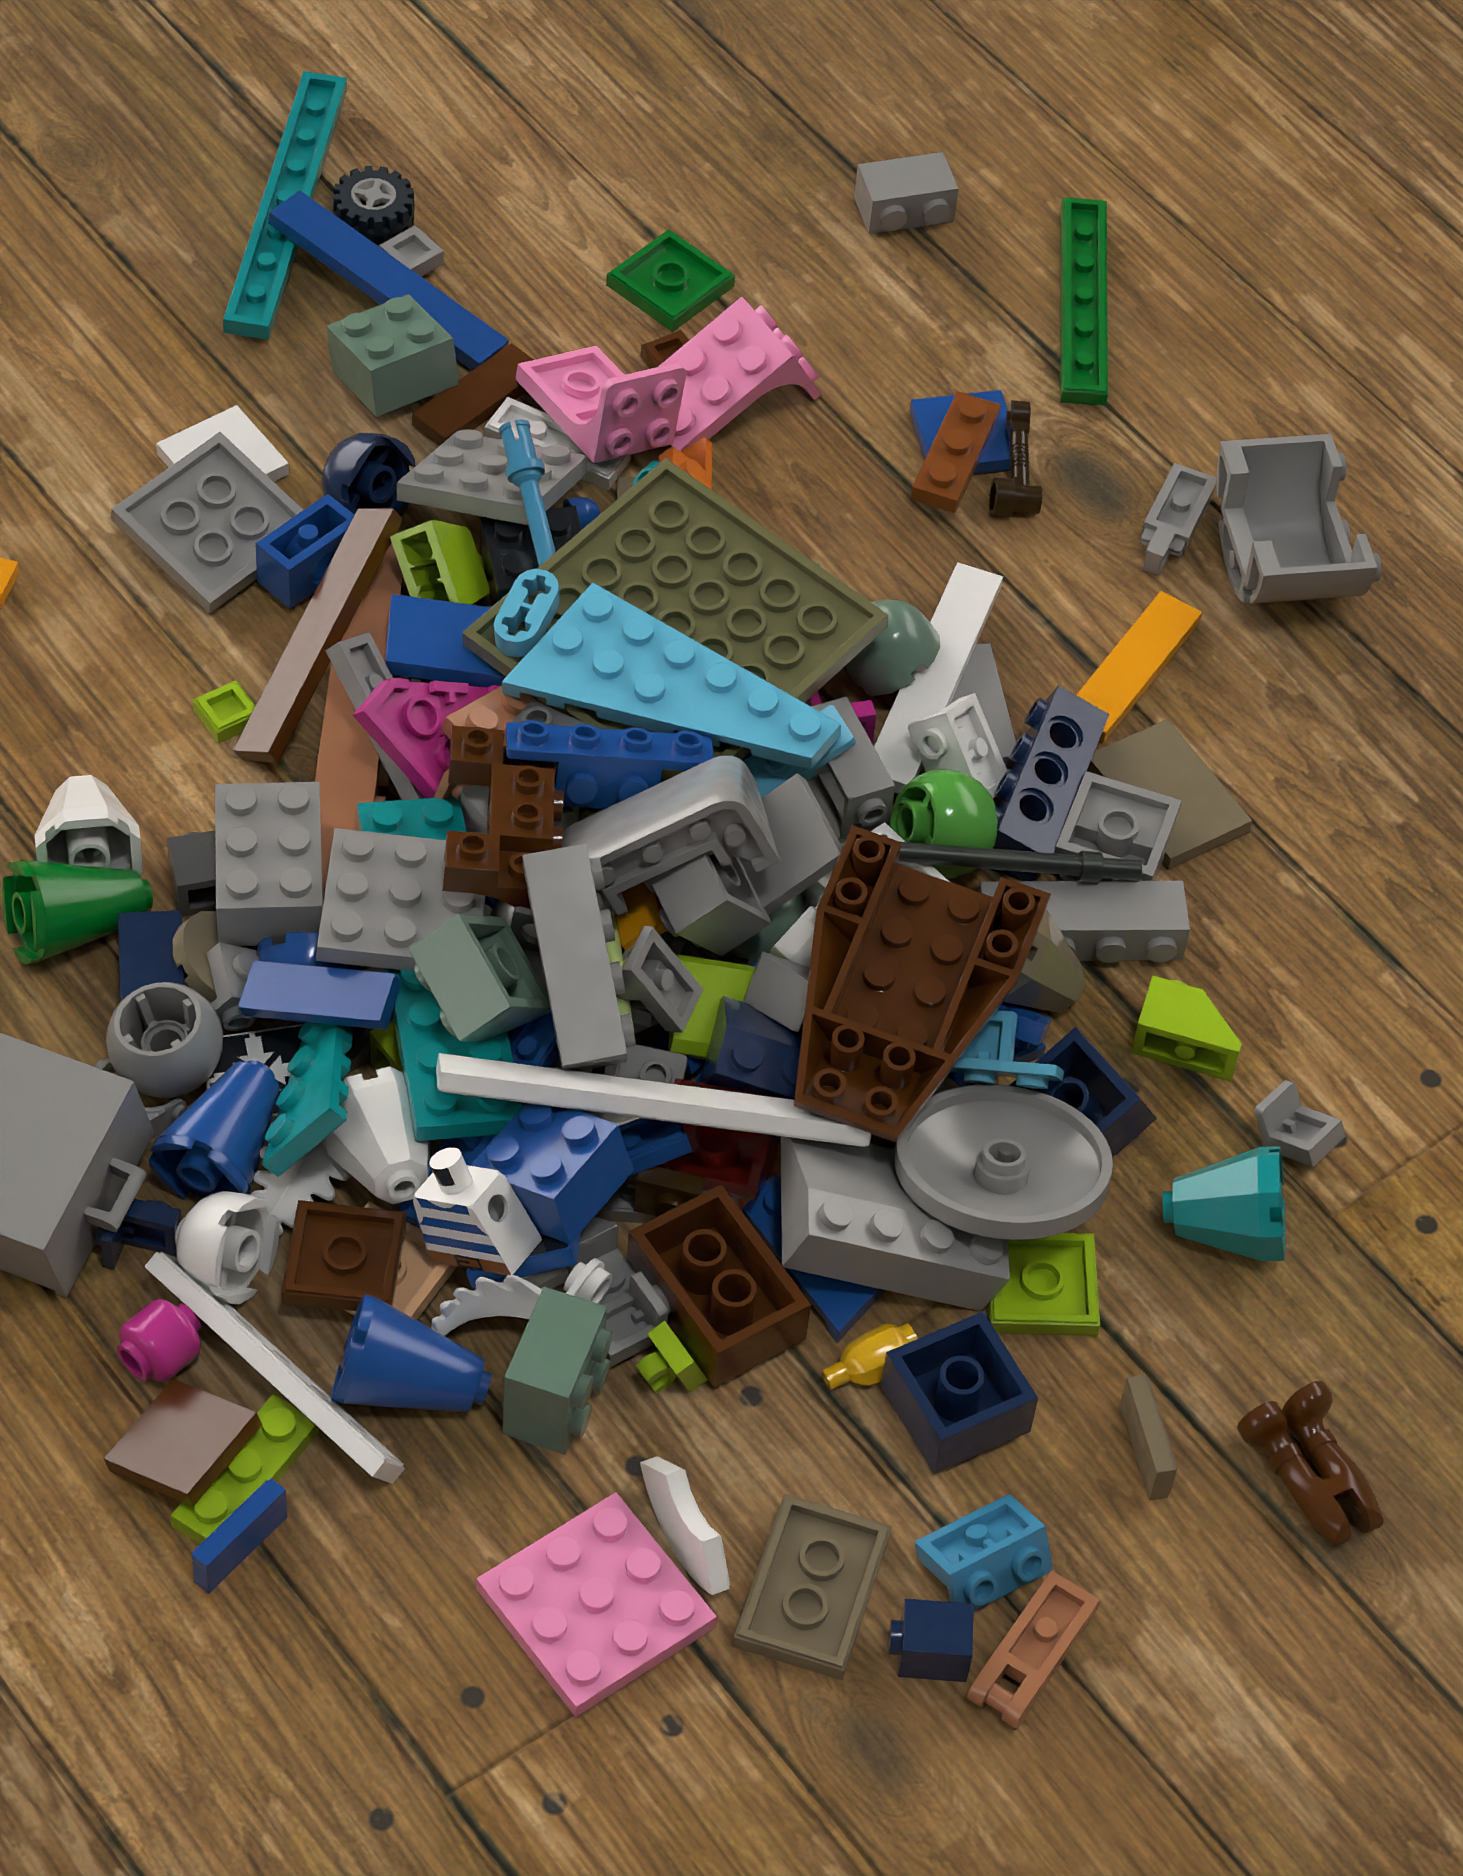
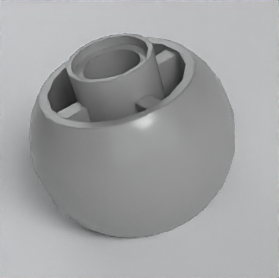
(177, 1038)

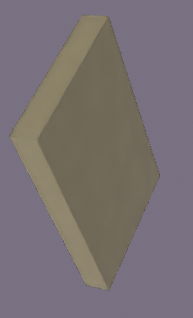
(1168, 765)
(812, 1586)

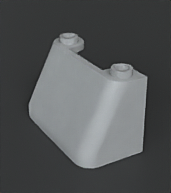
(675, 821)

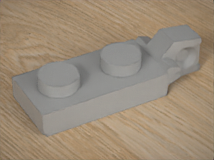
(1175, 515)

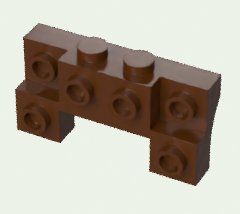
(518, 817)

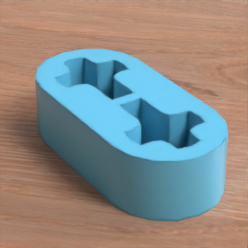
(517, 609)

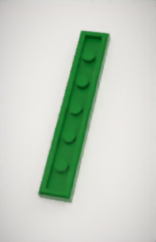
(1083, 302)

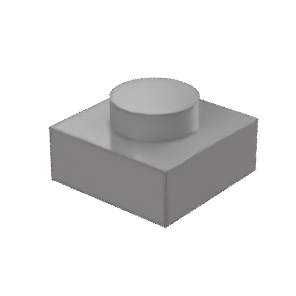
(415, 251)

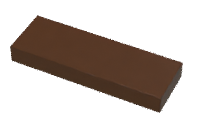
(474, 398)

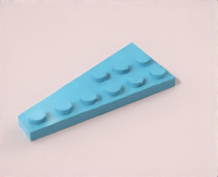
(662, 681)

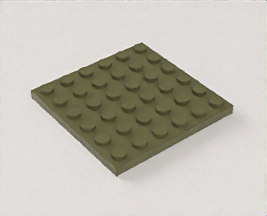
(711, 577)

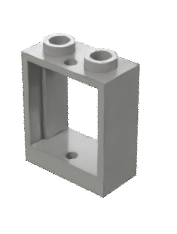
(854, 784)

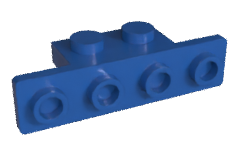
(602, 764)

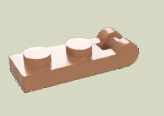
(1034, 1648)

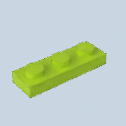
(266, 1456)

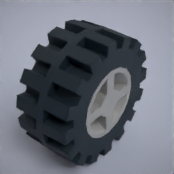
(375, 203)

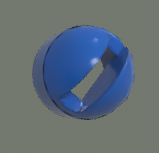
(586, 509)

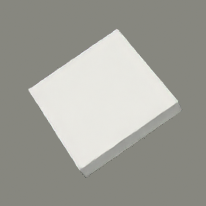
(238, 430)

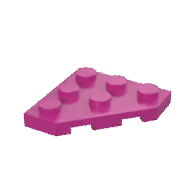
(408, 721)

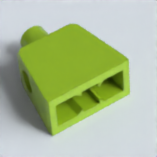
(441, 562)

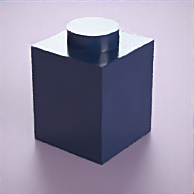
(933, 1640)

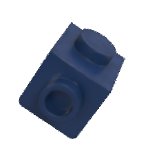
(145, 1226)

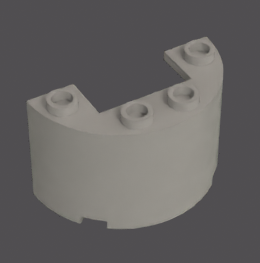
(1283, 522)

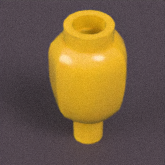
(865, 1356)

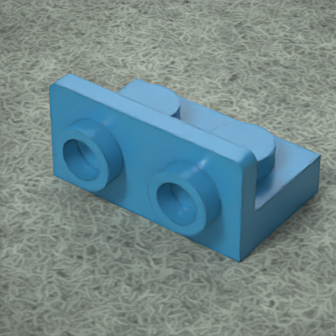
(987, 1552)

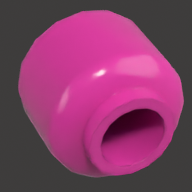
(159, 1341)

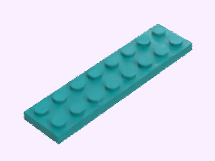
(416, 1010)

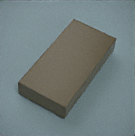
(1148, 1437)

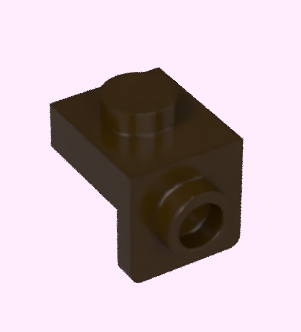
(663, 1189)

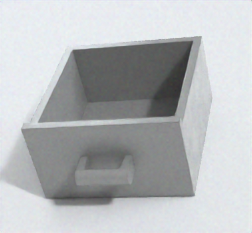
(64, 1159)

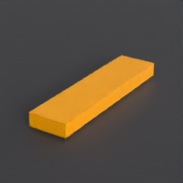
(1139, 658)

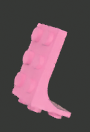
(733, 366)
(601, 406)

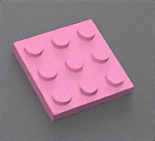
(596, 1604)

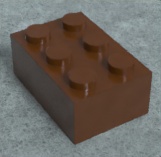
(722, 1285)

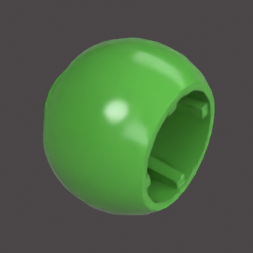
(946, 810)

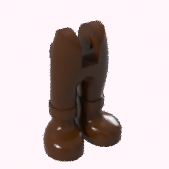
(1302, 1416)

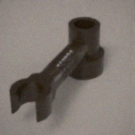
(1016, 493)

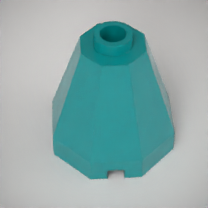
(1233, 1205)

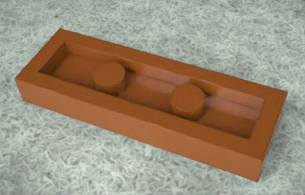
(955, 452)

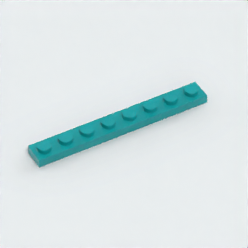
(295, 168)

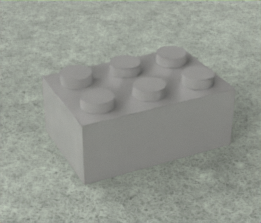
(267, 861)

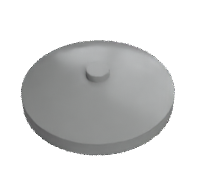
(1004, 1162)

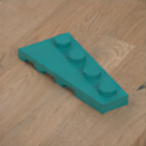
(311, 1097)

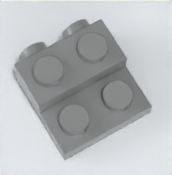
(1119, 823)

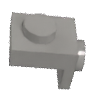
(230, 971)
(1300, 1131)
(633, 1316)

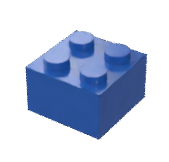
(559, 1166)

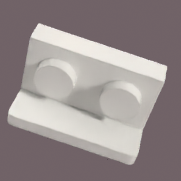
(959, 741)

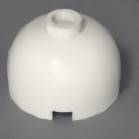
(227, 1243)

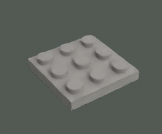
(470, 477)
(205, 520)
(385, 898)

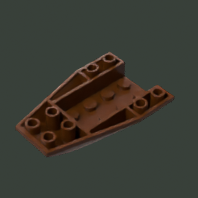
(902, 982)

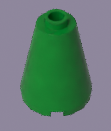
(67, 905)

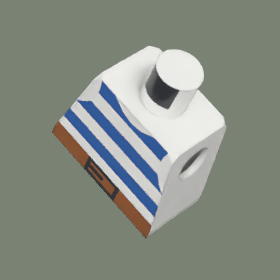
(473, 1217)

